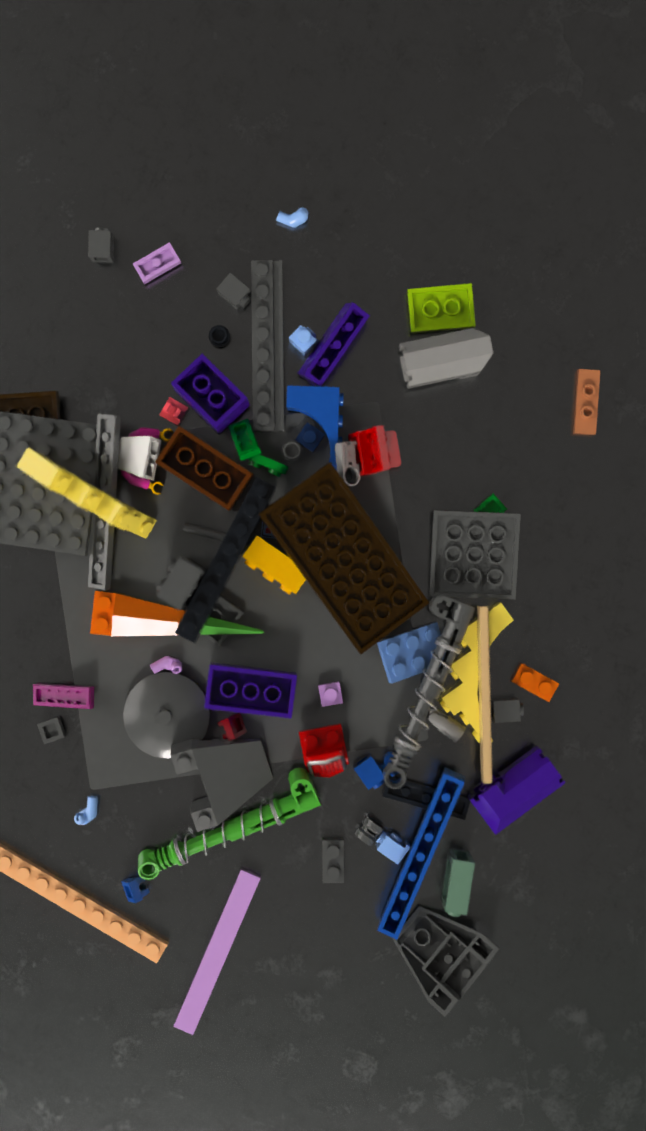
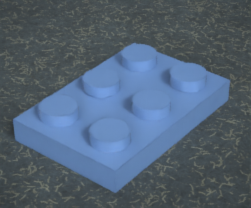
(408, 652)

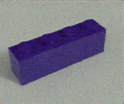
(333, 344)

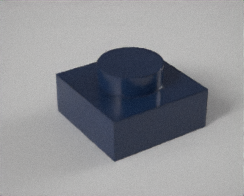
(310, 437)

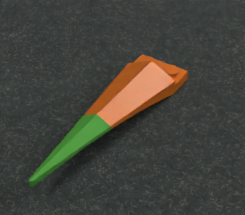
(130, 616)

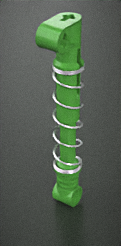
(256, 820)

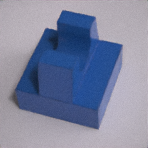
(132, 889)

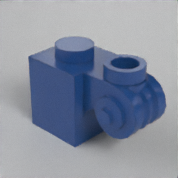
(371, 771)

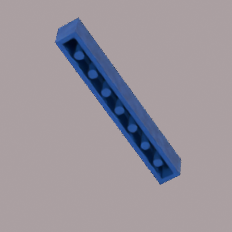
(421, 853)

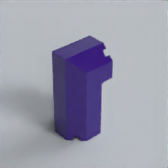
(516, 789)

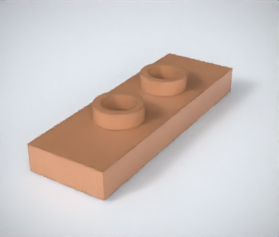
(586, 402)

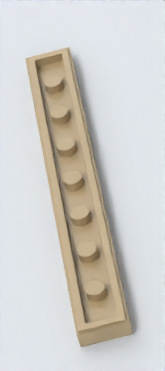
(484, 694)

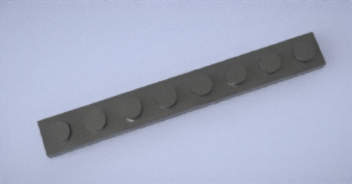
(106, 480)

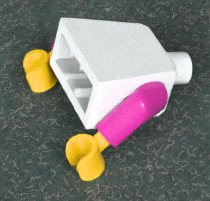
(138, 456)

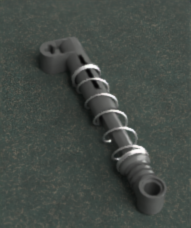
(431, 685)

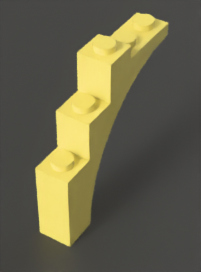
(84, 494)
(464, 694)

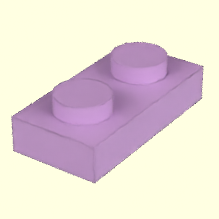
(157, 263)

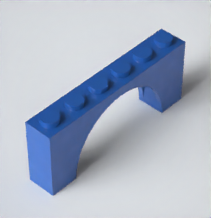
(322, 406)

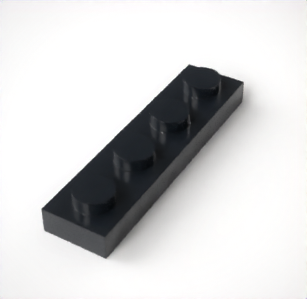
(421, 795)

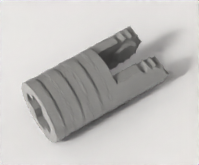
(446, 725)

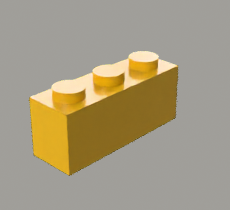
(274, 565)

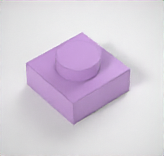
(330, 694)

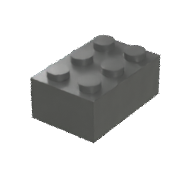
(181, 582)

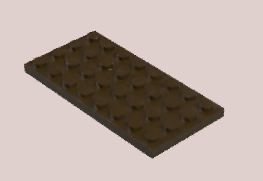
(344, 558)

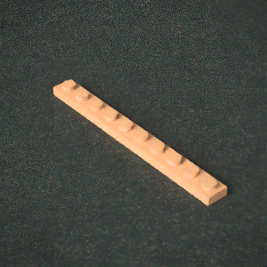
(81, 904)

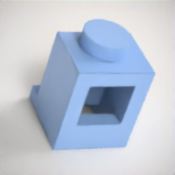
(303, 340)
(392, 846)

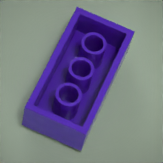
(250, 690)

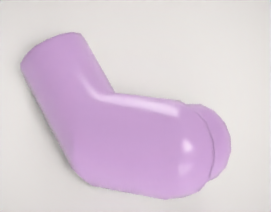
(168, 663)

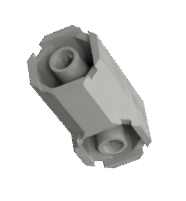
(445, 357)

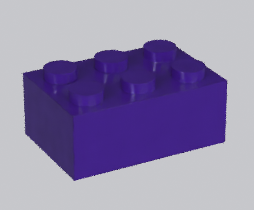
(210, 394)

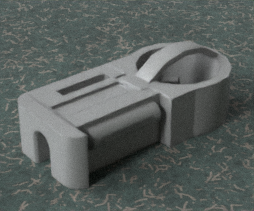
(347, 460)

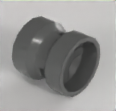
(369, 830)

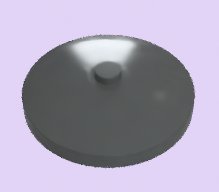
(164, 712)

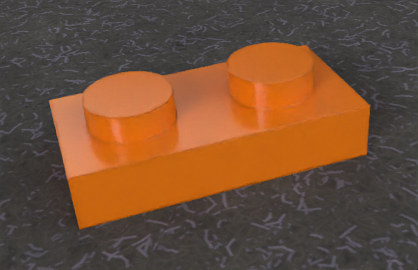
(534, 682)

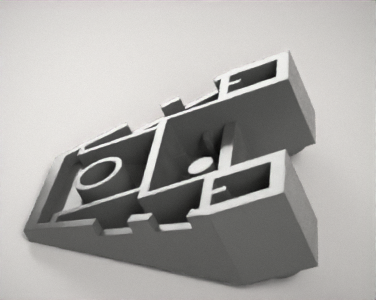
(229, 773)

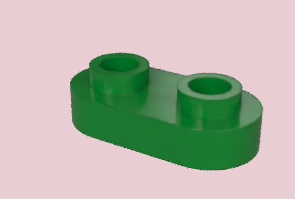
(275, 467)

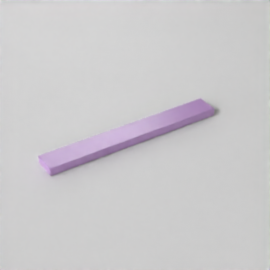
(217, 951)

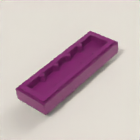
(63, 695)

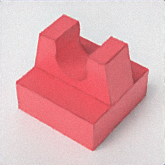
(174, 411)

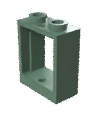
(457, 882)

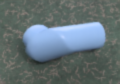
(295, 219)
(88, 813)

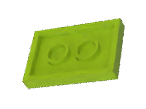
(441, 308)

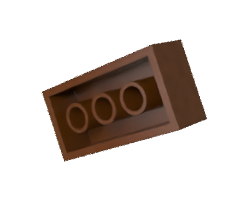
(204, 468)

